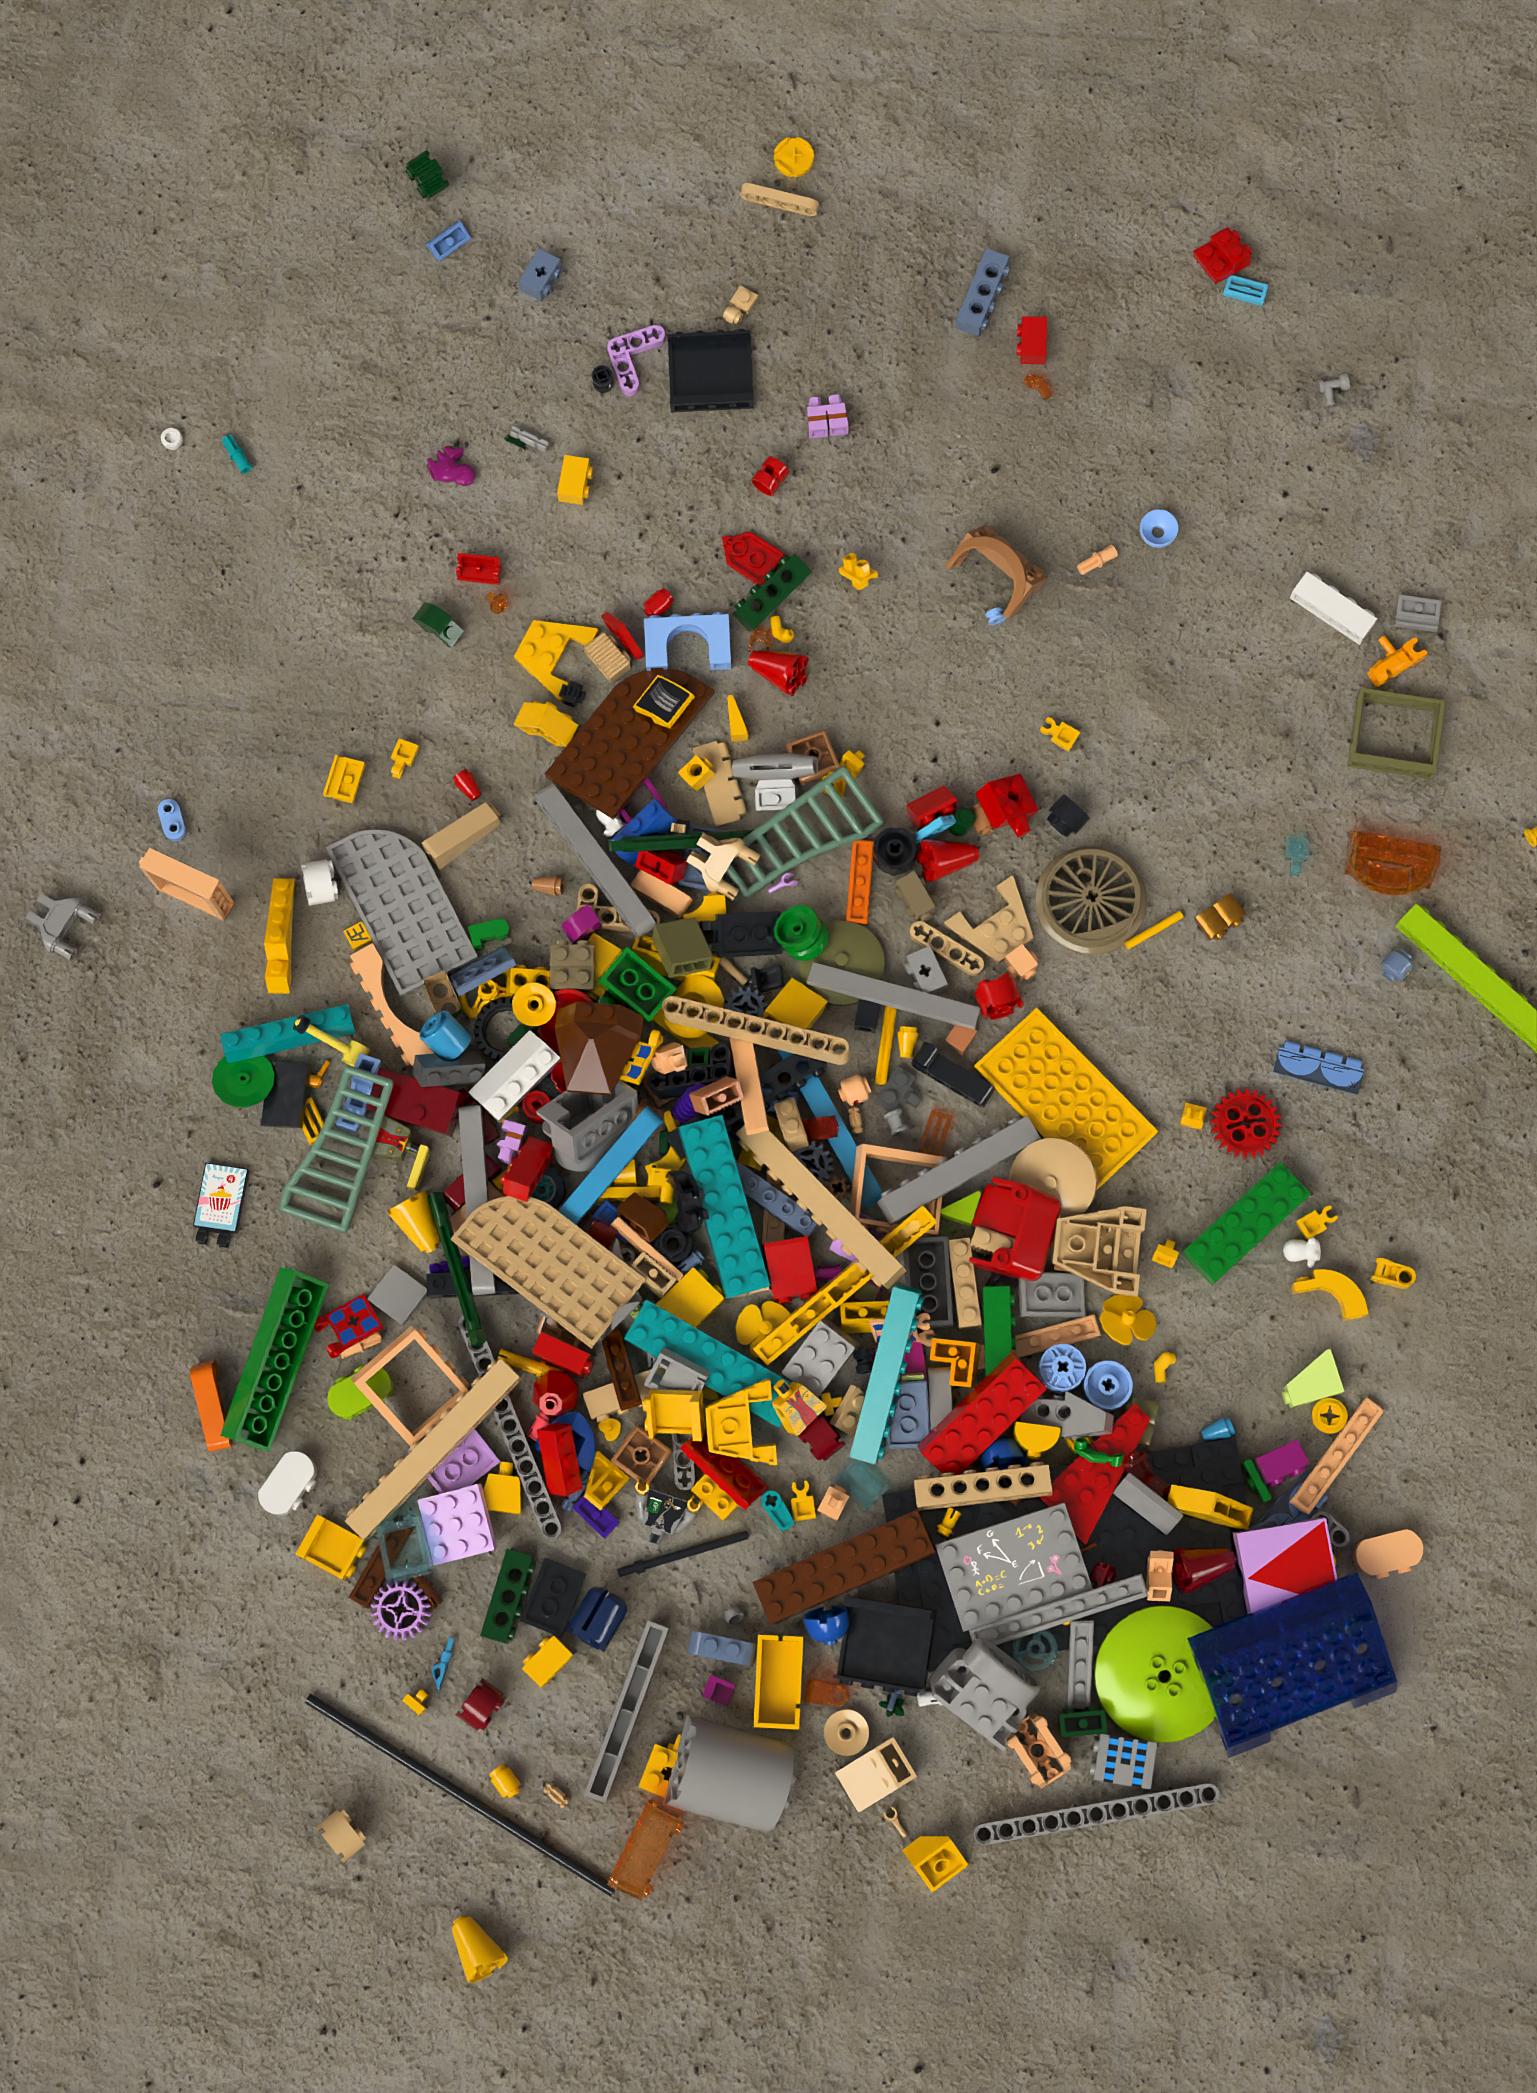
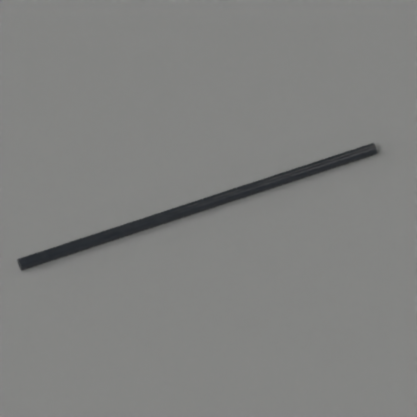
(459, 1794)

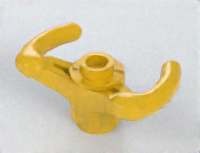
(487, 992)

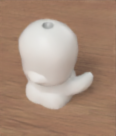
(612, 826)
(1299, 1250)

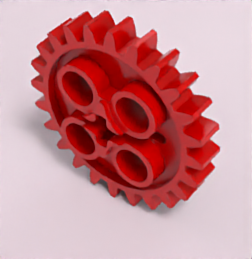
(1250, 1142)

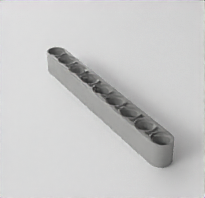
(595, 860)
(475, 1185)

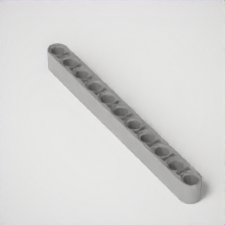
(510, 1439)
(1107, 1815)

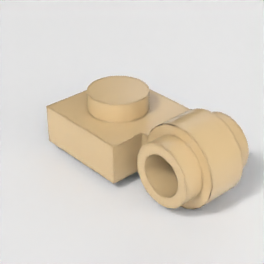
(741, 302)

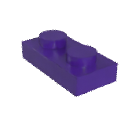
(601, 1520)

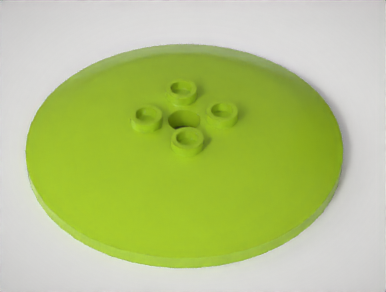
(1129, 1671)

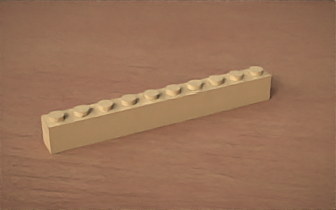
(824, 1206)
(433, 1449)

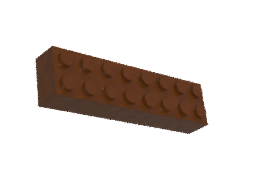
(845, 1567)

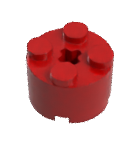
(998, 997)

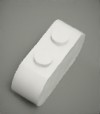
(288, 1484)

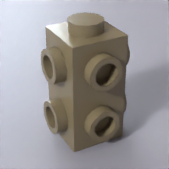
(918, 902)

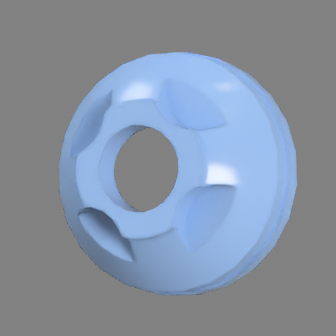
(1159, 519)

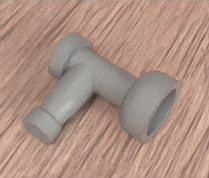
(1326, 387)

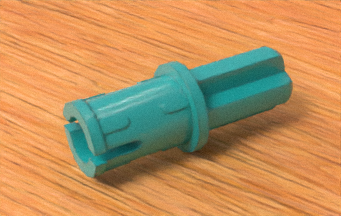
(236, 454)

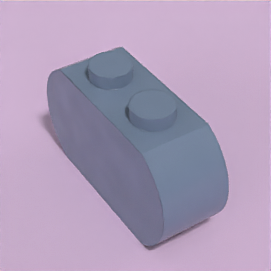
(722, 1648)

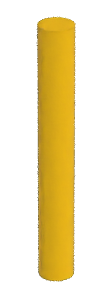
(1153, 930)

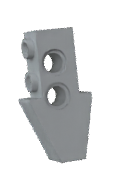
(1083, 1422)

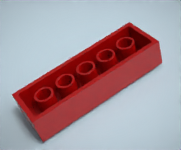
(982, 1416)

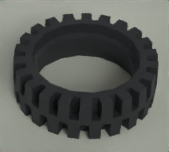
(481, 1026)

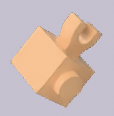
(669, 1058)
(833, 1502)

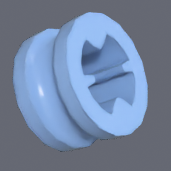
(995, 616)

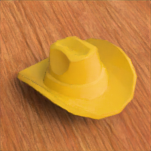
(697, 989)

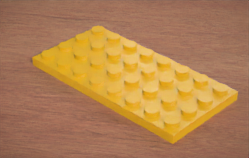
(1065, 1094)

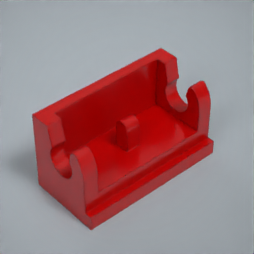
(478, 568)

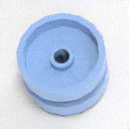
(1112, 1374)

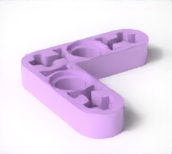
(624, 355)

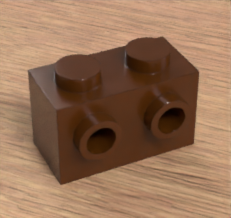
(643, 1216)

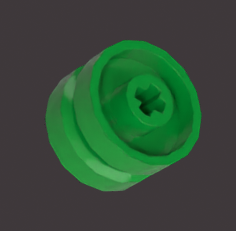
(801, 933)

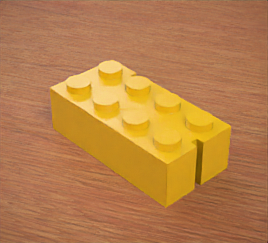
(778, 1682)

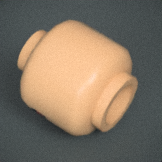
(854, 1090)

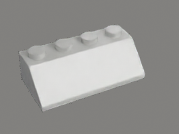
(515, 1076)

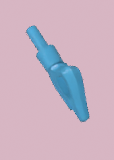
(445, 1659)

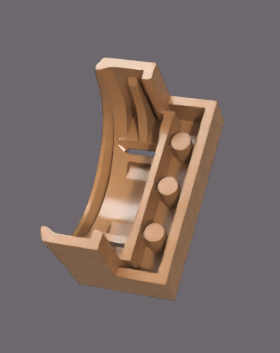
(1025, 576)

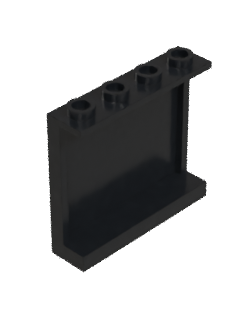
(710, 370)
(886, 1646)

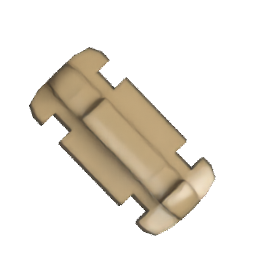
(855, 1120)
(556, 1795)

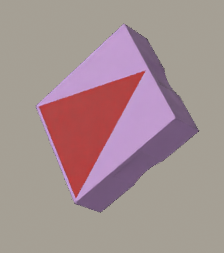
(1284, 1561)

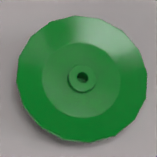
(243, 1081)

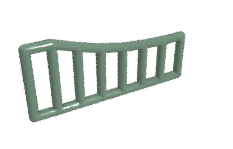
(791, 809)
(327, 1130)

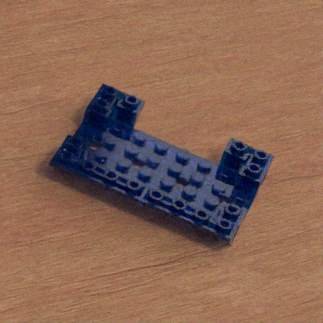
(1287, 1644)

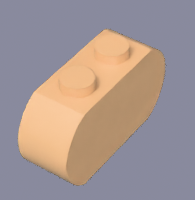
(1388, 1553)

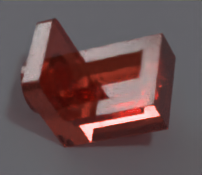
(1137, 1466)

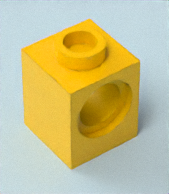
(689, 769)

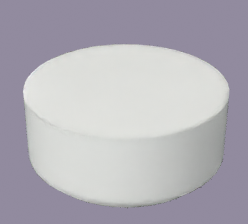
(171, 438)

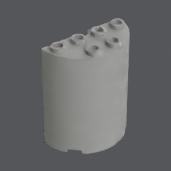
(731, 1775)

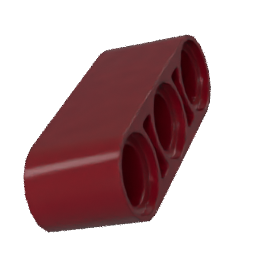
(455, 1193)

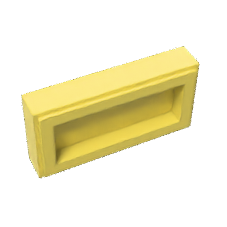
(419, 1168)

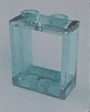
(410, 1570)

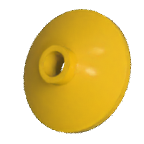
(522, 1004)

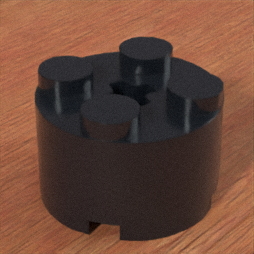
(894, 862)

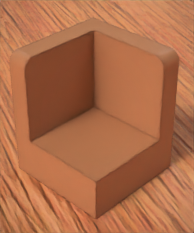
(961, 1038)

